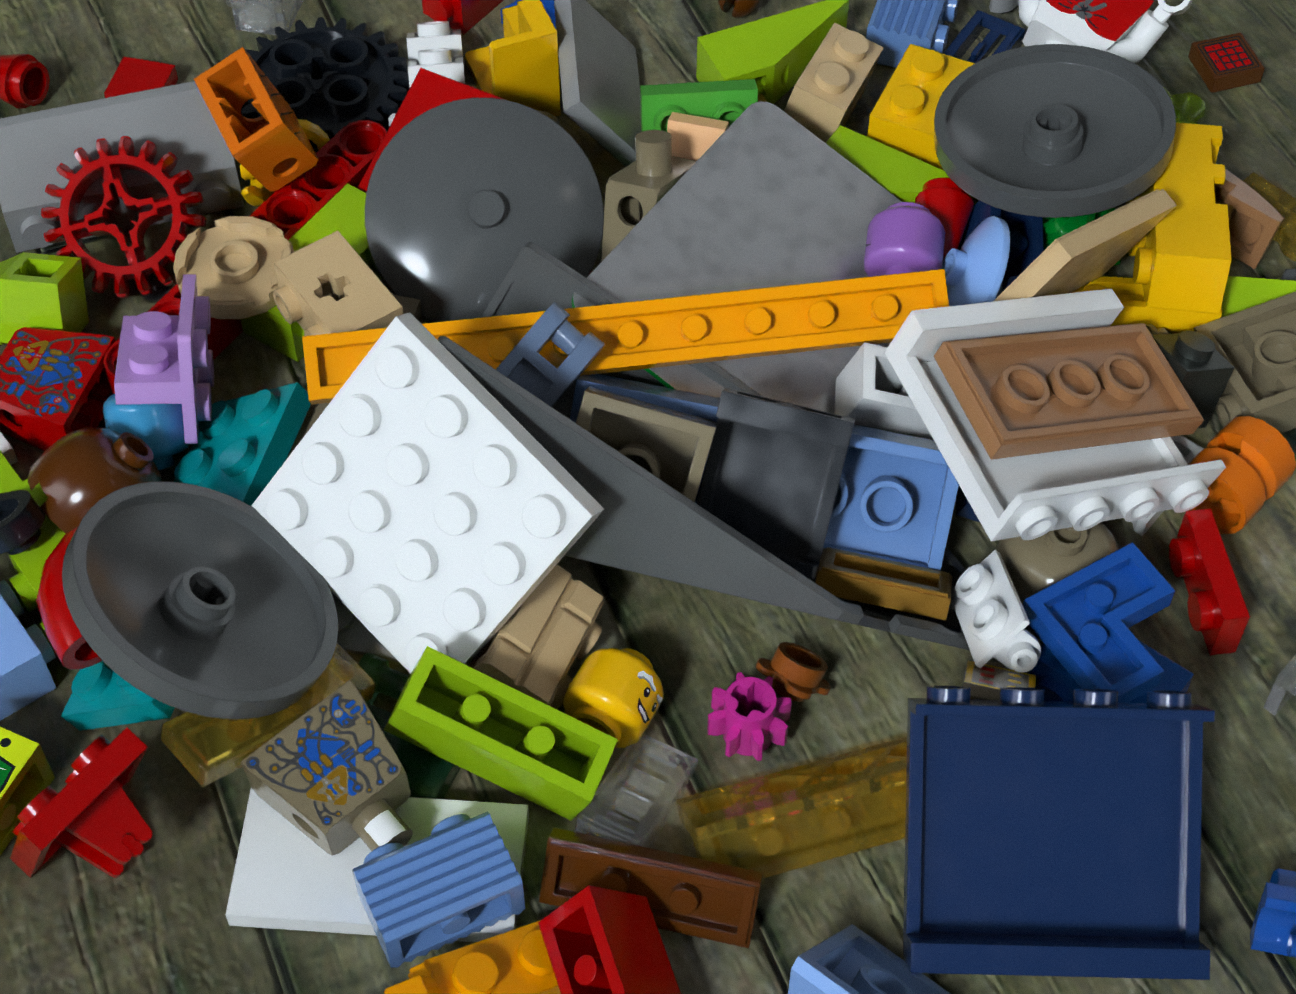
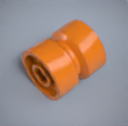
(1256, 467)

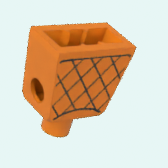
(266, 146)

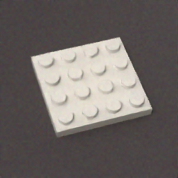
(425, 501)

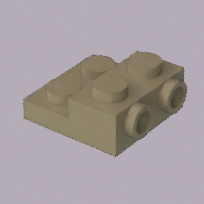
(1263, 351)

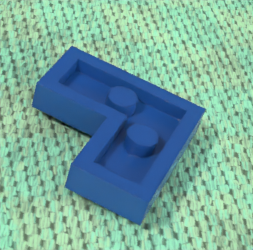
(1089, 617)

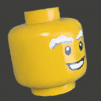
(615, 694)

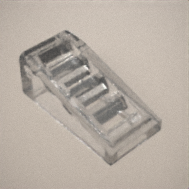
(602, 822)

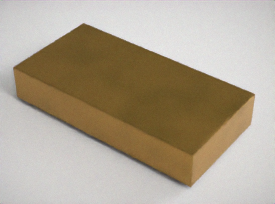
(885, 583)

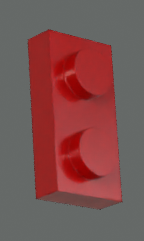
(1214, 594)

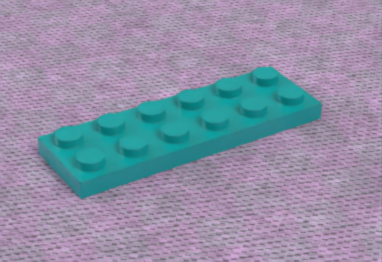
(234, 456)

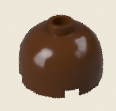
(87, 468)

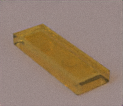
(217, 746)

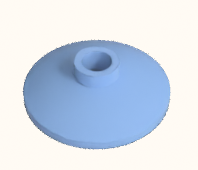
(980, 265)

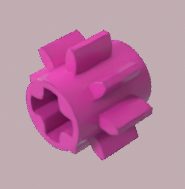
(749, 716)

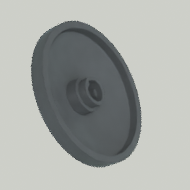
(1054, 130)
(468, 193)
(198, 601)

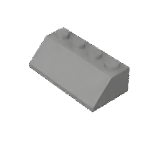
(168, 116)

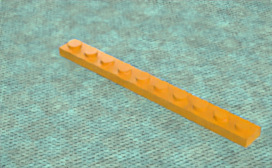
(673, 328)

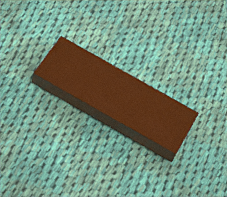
(682, 891)

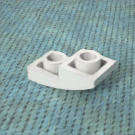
(436, 50)

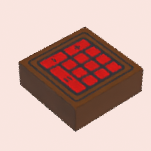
(1226, 62)

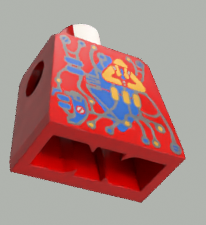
(52, 384)

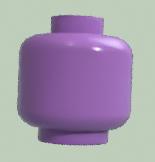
(904, 241)

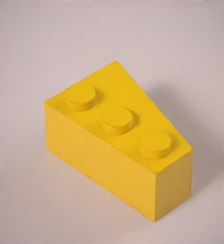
(1189, 251)

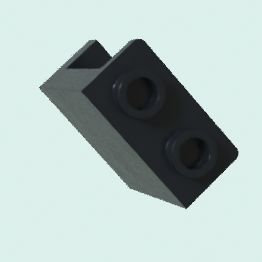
(776, 474)

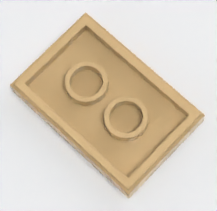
(1090, 249)

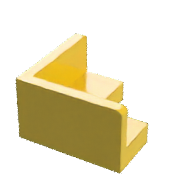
(524, 62)

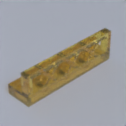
(803, 811)

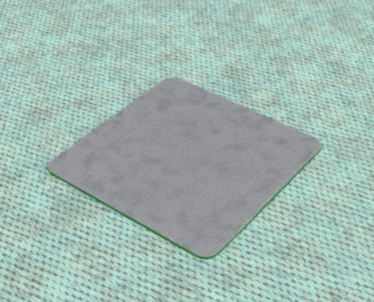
(753, 215)

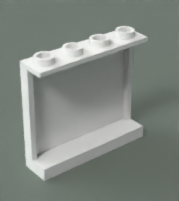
(1048, 489)

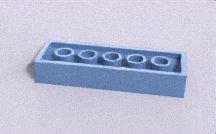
(891, 493)

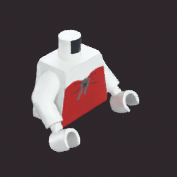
(1112, 26)

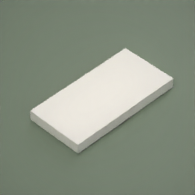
(296, 885)

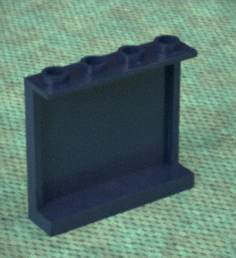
(1054, 834)

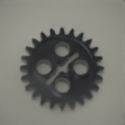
(333, 74)

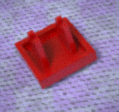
(89, 813)

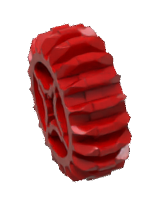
(95, 223)

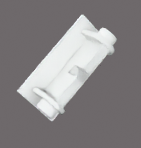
(994, 616)

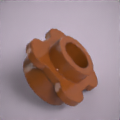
(795, 672)

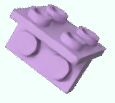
(169, 359)

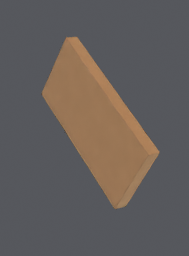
(1067, 389)

